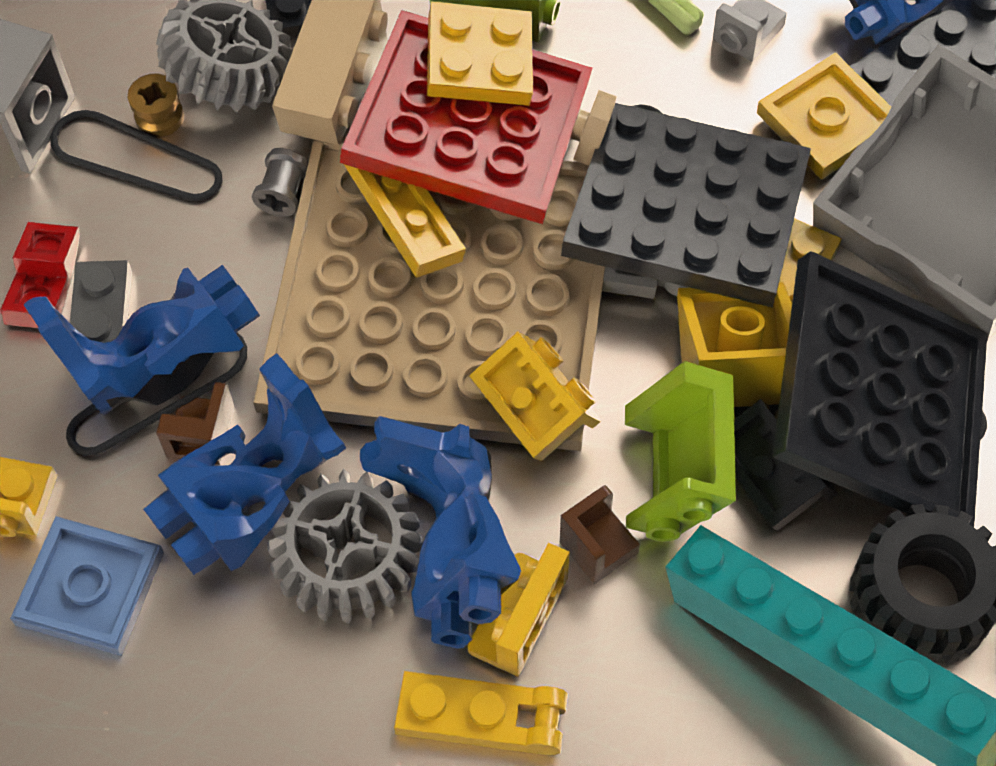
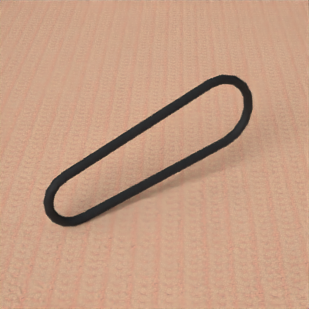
(128, 177)
(153, 418)

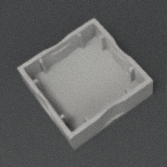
(924, 191)

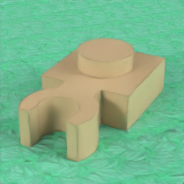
(592, 125)

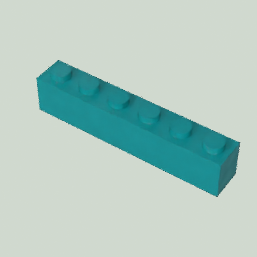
(835, 652)

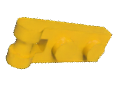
(480, 713)

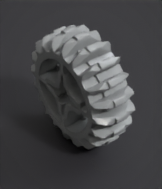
(223, 52)
(308, 529)

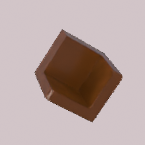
(196, 423)
(596, 535)

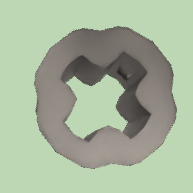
(280, 182)

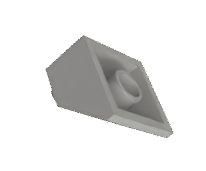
(32, 90)

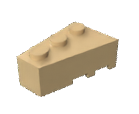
(330, 68)

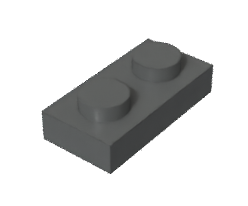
(101, 298)

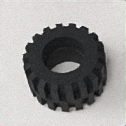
(939, 543)

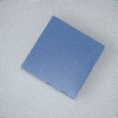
(88, 585)

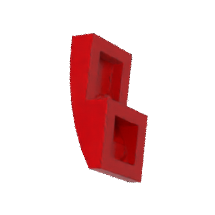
(43, 268)

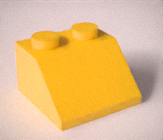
(737, 340)

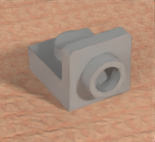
(747, 26)

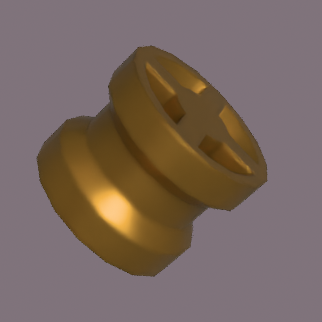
(164, 114)

